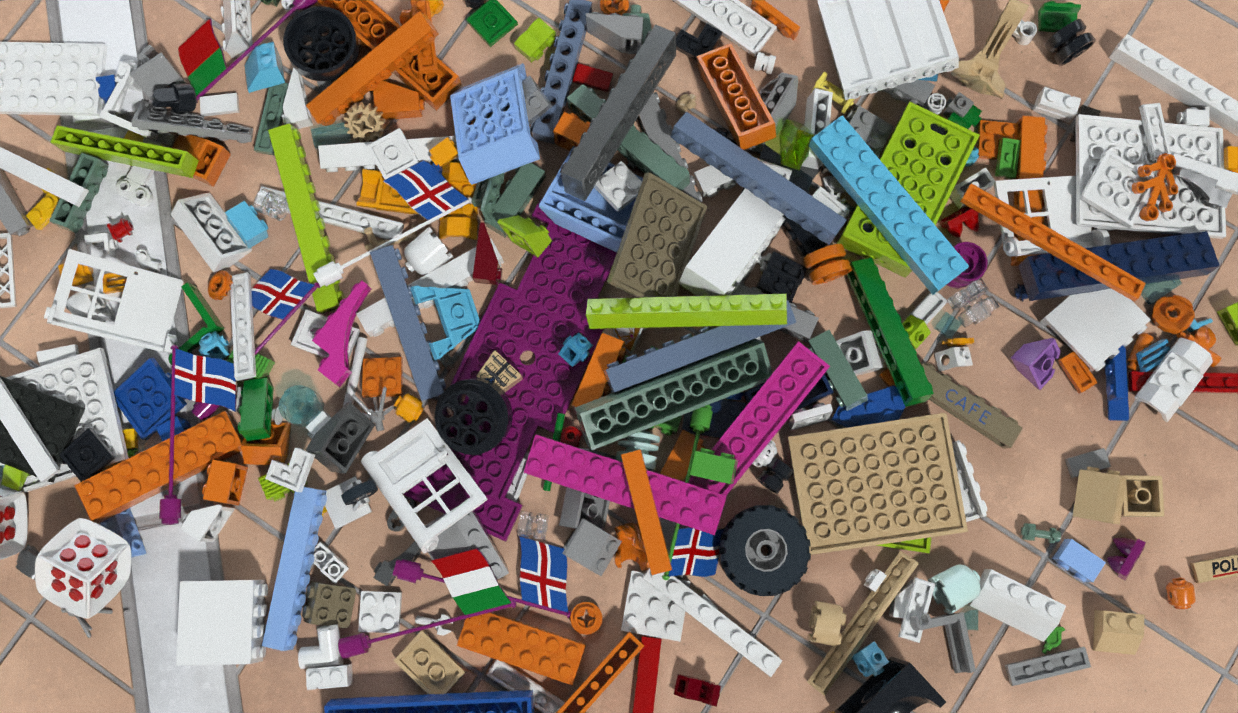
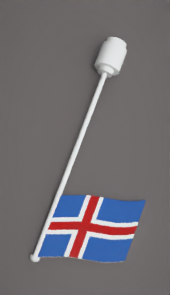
(425, 193)

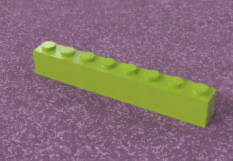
(125, 151)

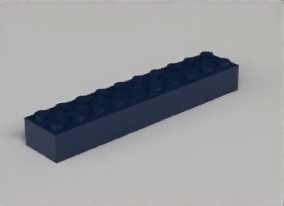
(1147, 260)

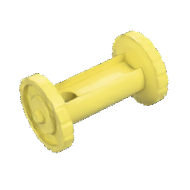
(838, 95)

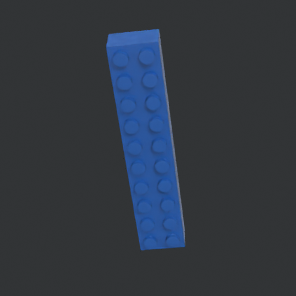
(475, 702)

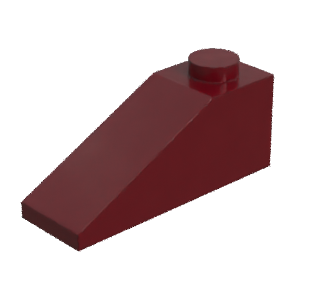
(486, 264)

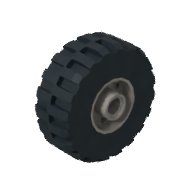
(786, 547)

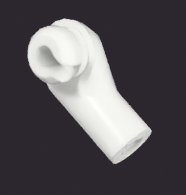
(145, 261)

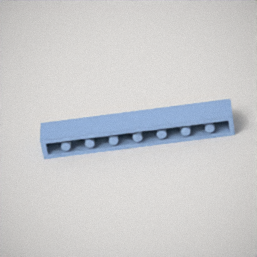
(294, 569)

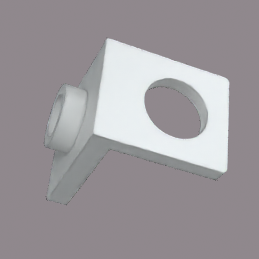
(958, 358)

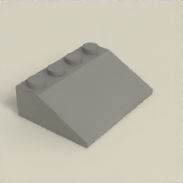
(468, 535)

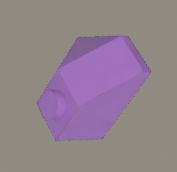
(1036, 361)

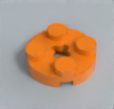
(1173, 324)

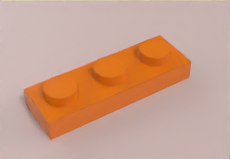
(783, 23)

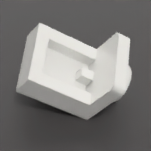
(101, 239)
(874, 579)

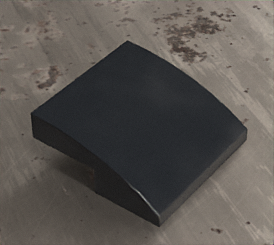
(781, 276)

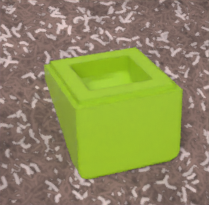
(13, 478)

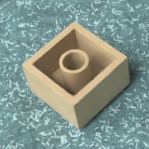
(1143, 497)

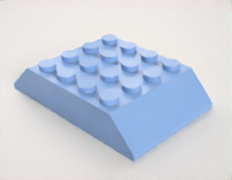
(589, 218)

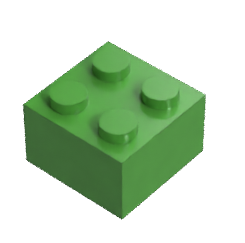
(714, 467)

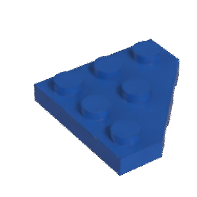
(881, 407)

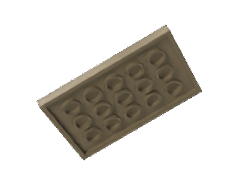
(657, 240)

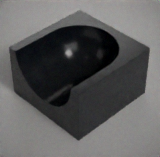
(894, 690)

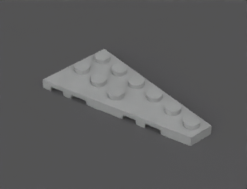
(188, 123)

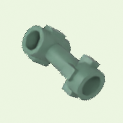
(1029, 533)

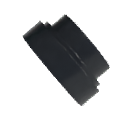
(309, 27)
(498, 414)

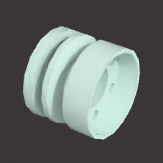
(641, 441)

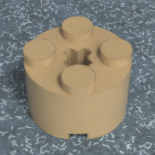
(826, 623)

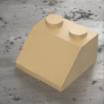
(1117, 632)

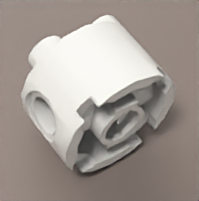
(80, 304)

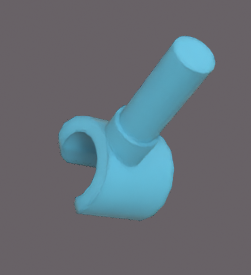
(1194, 326)

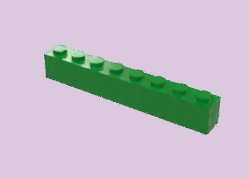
(889, 332)

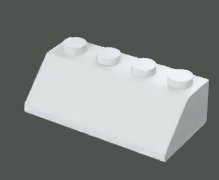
(209, 231)
(1017, 605)

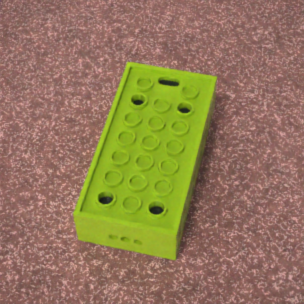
(926, 159)

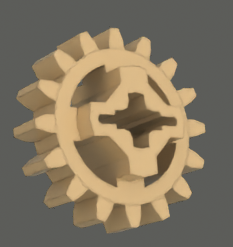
(372, 122)

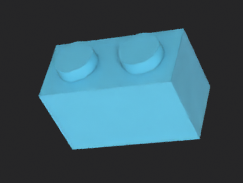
(246, 224)

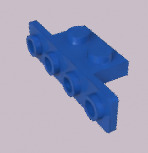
(1117, 387)

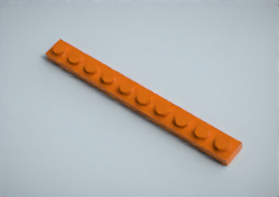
(1053, 242)

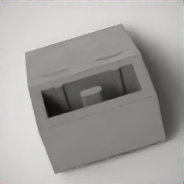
(617, 31)

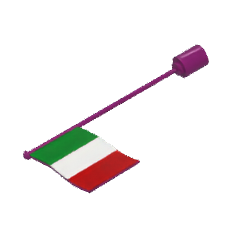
(470, 585)

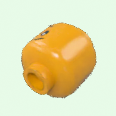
(408, 407)

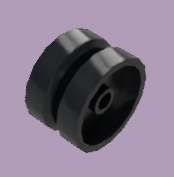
(1070, 42)

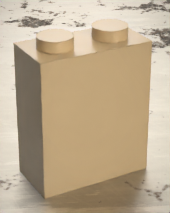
(1099, 495)

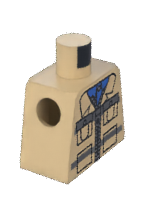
(500, 372)

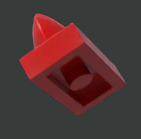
(954, 221)

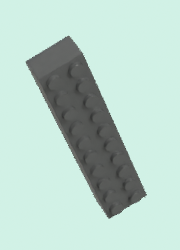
(618, 113)

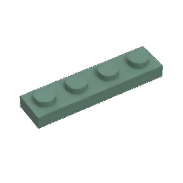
(270, 118)

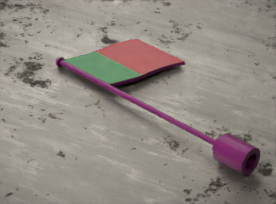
(205, 60)

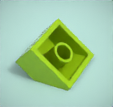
(526, 234)

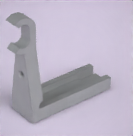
(957, 638)

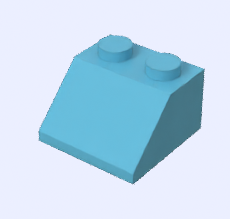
(264, 68)

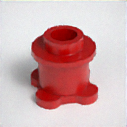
(120, 229)
(571, 430)

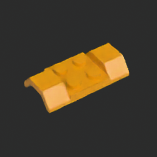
(381, 195)
(464, 220)

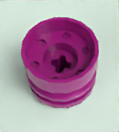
(975, 258)

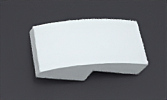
(329, 562)

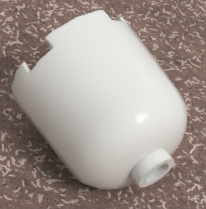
(426, 253)

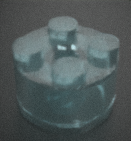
(293, 399)

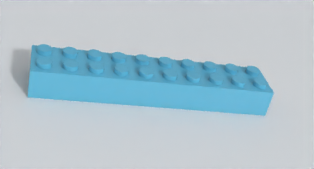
(888, 205)

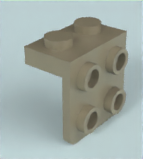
(329, 605)

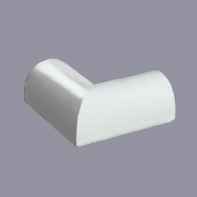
(326, 653)

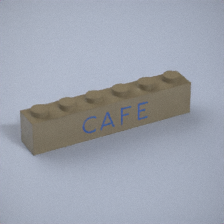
(972, 409)

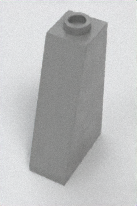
(11, 210)

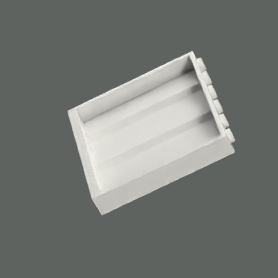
(886, 42)

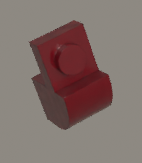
(697, 689)

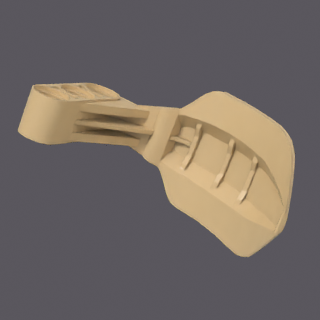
(981, 72)

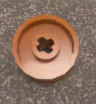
(827, 264)

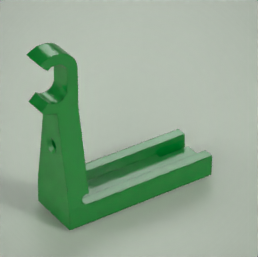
(207, 315)

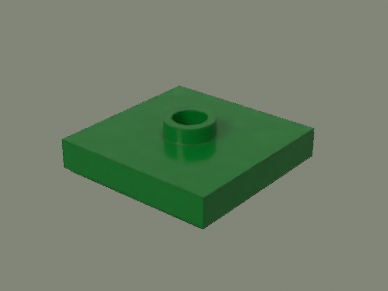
(492, 22)

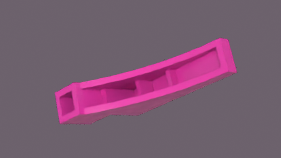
(336, 334)

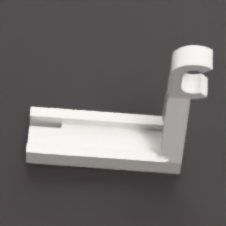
(116, 102)

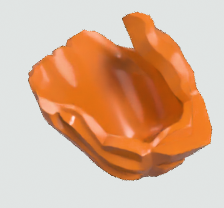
(631, 546)

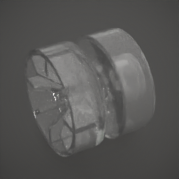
(975, 308)

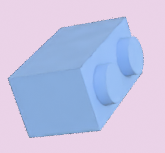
(1078, 560)

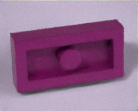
(1129, 548)

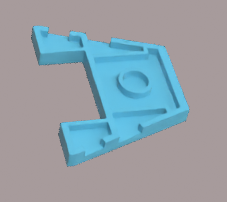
(455, 312)

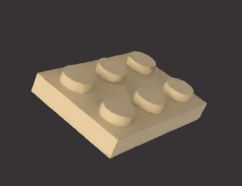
(429, 665)

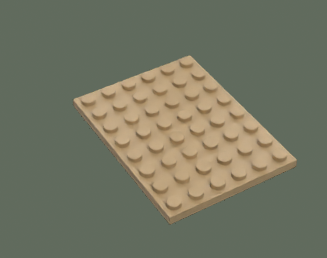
(877, 483)

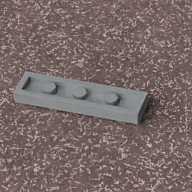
(1047, 666)

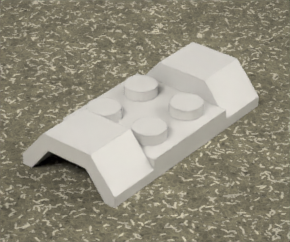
(1175, 377)

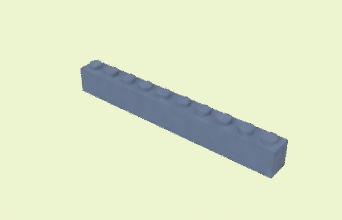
(757, 178)
(684, 352)

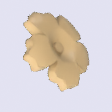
(686, 102)

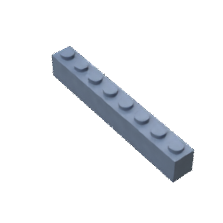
(407, 322)

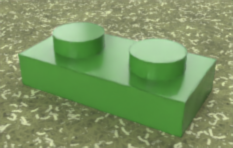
(1007, 158)

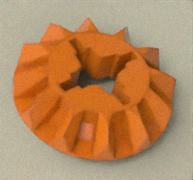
(606, 8)
(214, 290)
(579, 625)

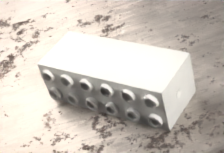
(732, 247)

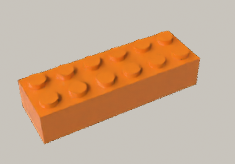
(736, 97)
(522, 646)

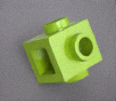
(916, 329)

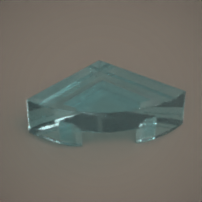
(971, 619)

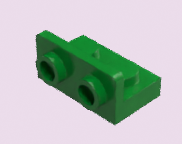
(1055, 16)

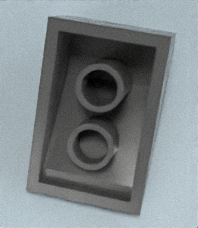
(341, 439)

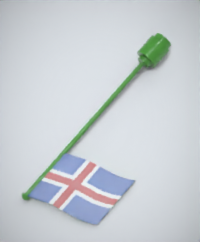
(693, 550)

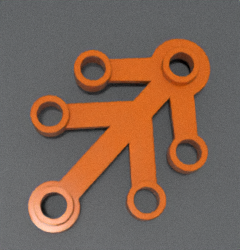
(1164, 165)

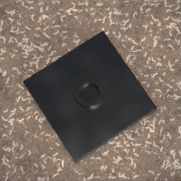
(87, 455)

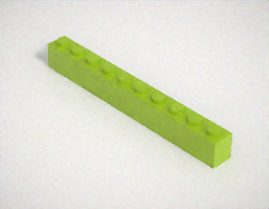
(305, 212)
(687, 311)

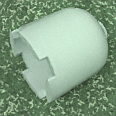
(956, 587)

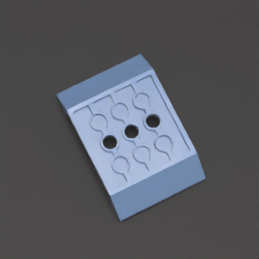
(496, 142)

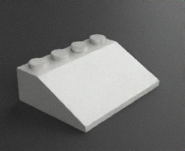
(237, 27)

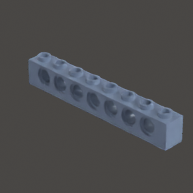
(575, 9)

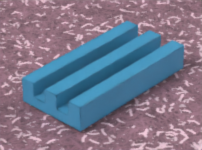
(1154, 358)

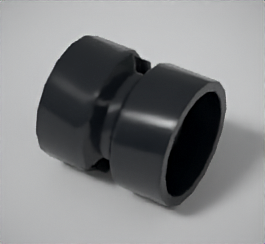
(775, 475)

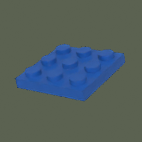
(147, 399)

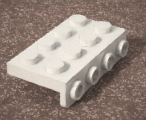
(970, 489)

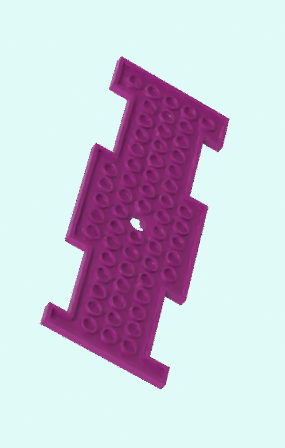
(538, 320)

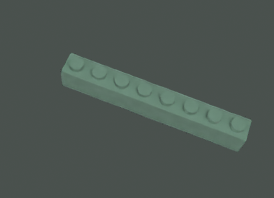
(636, 144)

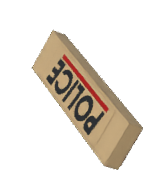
(1215, 568)

